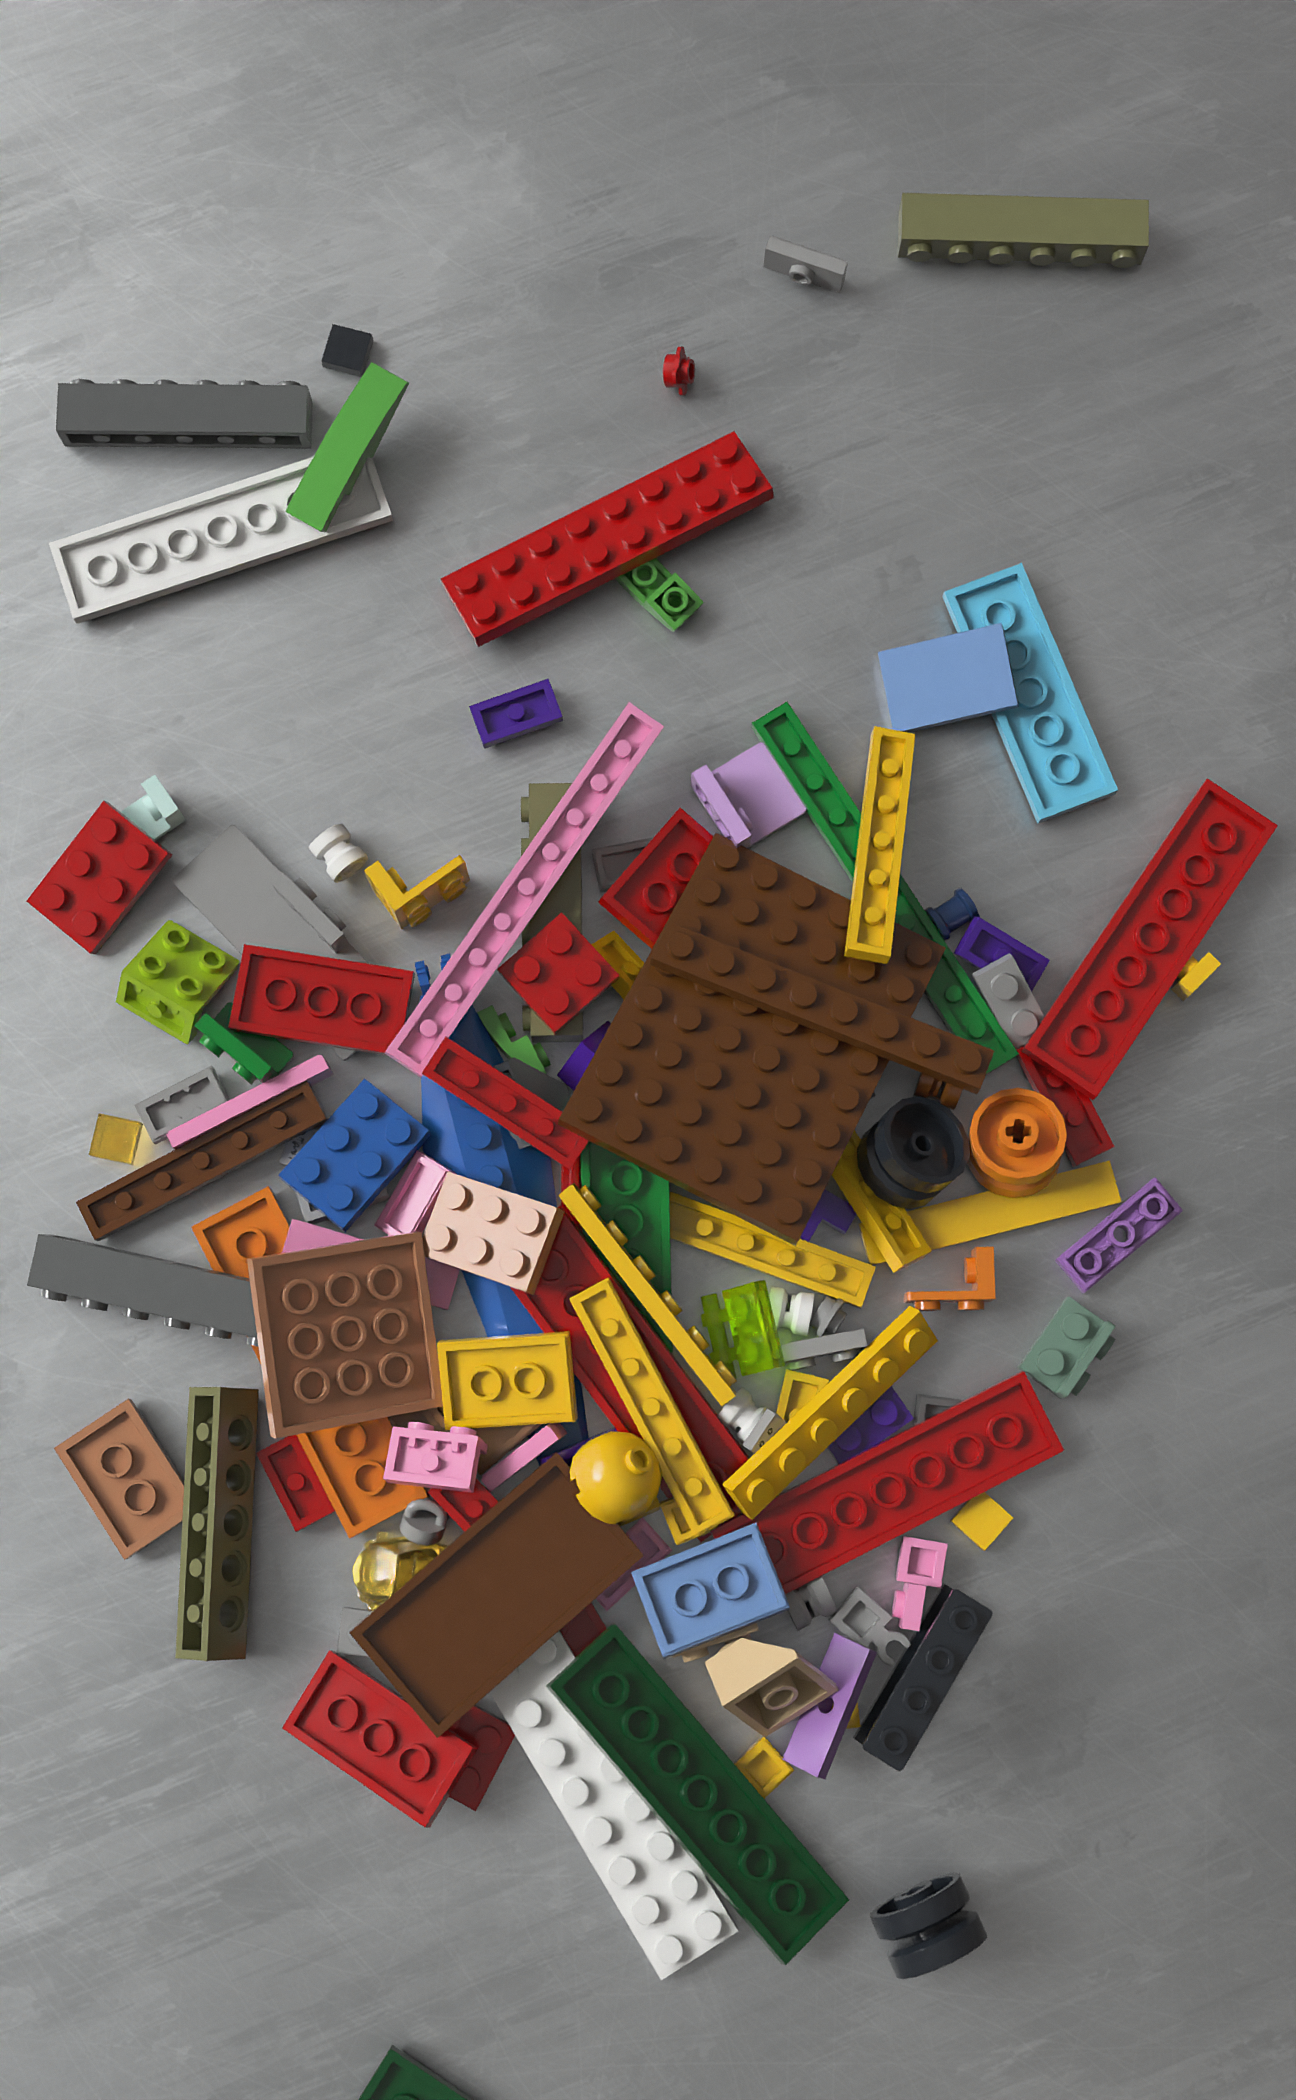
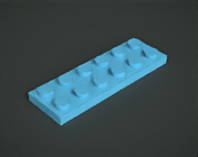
(1049, 730)

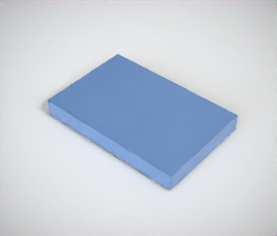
(948, 679)
(710, 1590)

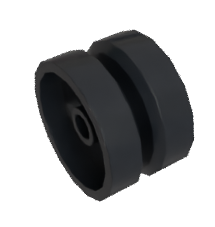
(913, 1152)
(928, 1926)

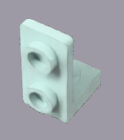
(155, 811)

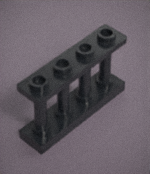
(922, 1677)

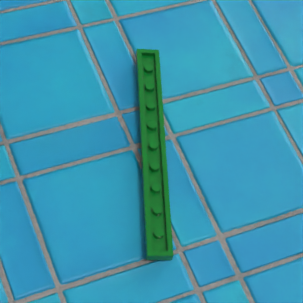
(839, 825)

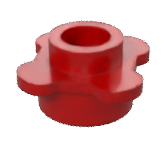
(678, 371)

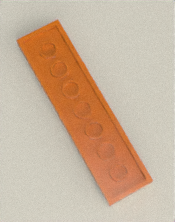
(345, 1457)

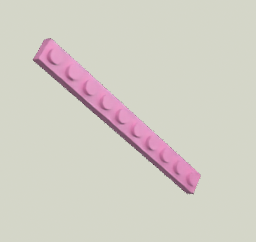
(524, 889)

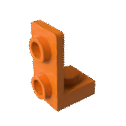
(978, 1270)

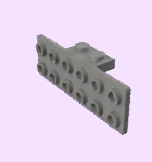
(260, 905)

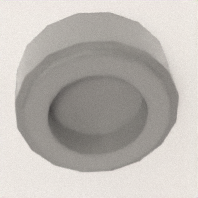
(424, 1522)

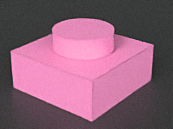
(921, 1561)
(909, 1606)

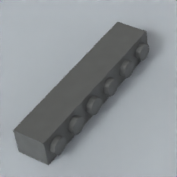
(184, 414)
(143, 1286)

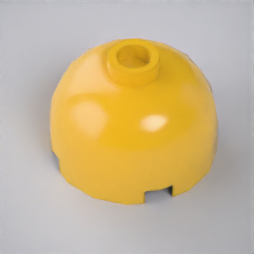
(616, 1476)

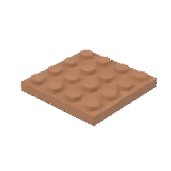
(345, 1333)

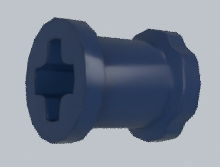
(953, 913)

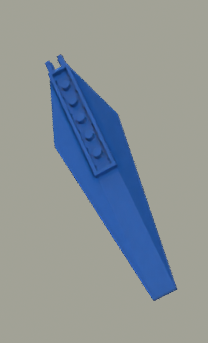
(488, 1154)

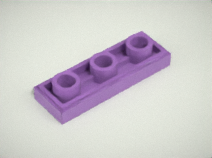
(1100, 1252)
(820, 1728)

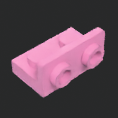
(433, 1457)

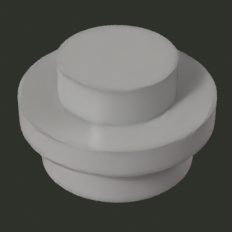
(828, 1316)

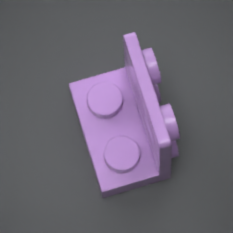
(747, 796)

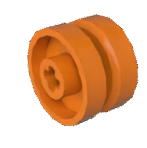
(1021, 1118)

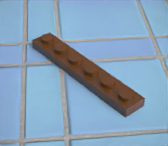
(202, 1161)

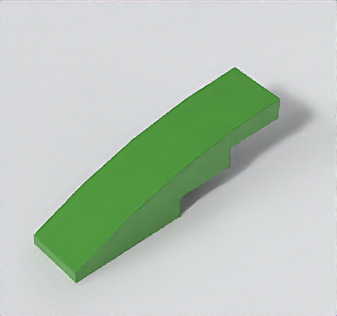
(347, 446)

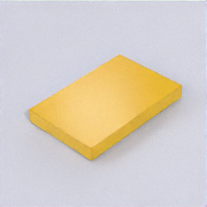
(507, 1380)

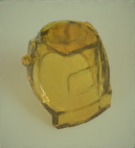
(387, 1565)

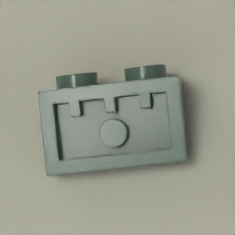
(1067, 1349)

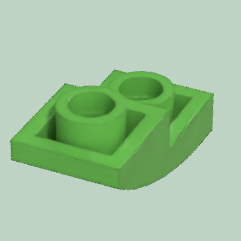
(661, 593)
(501, 1031)

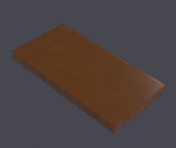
(494, 1596)

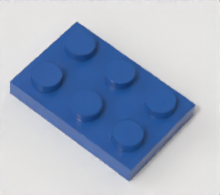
(354, 1155)

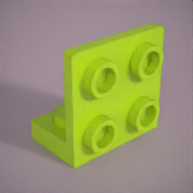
(174, 980)

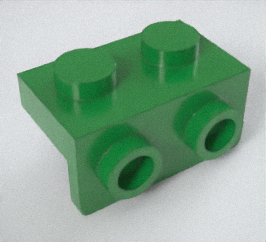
(254, 1054)

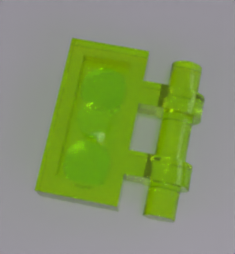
(751, 1327)

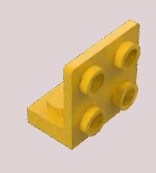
(415, 905)

